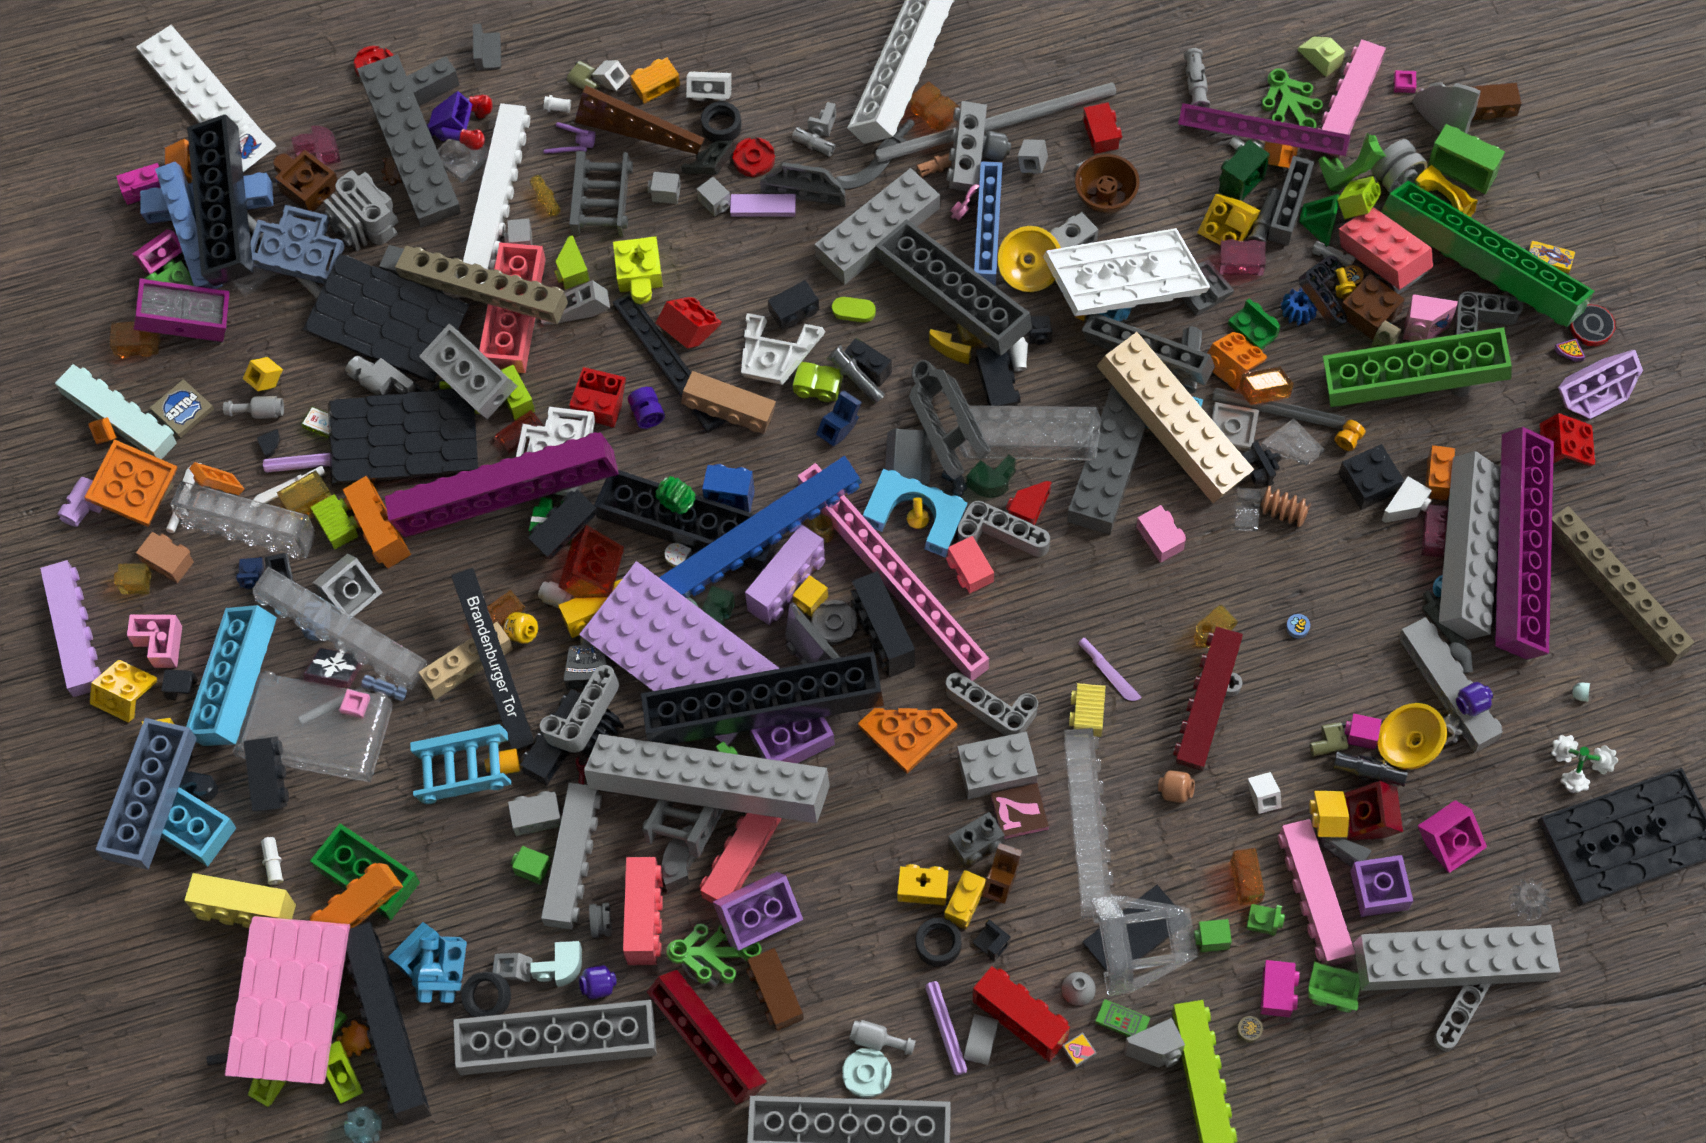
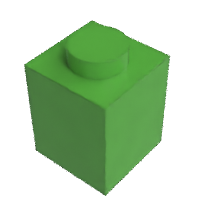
(530, 865)
(1213, 935)

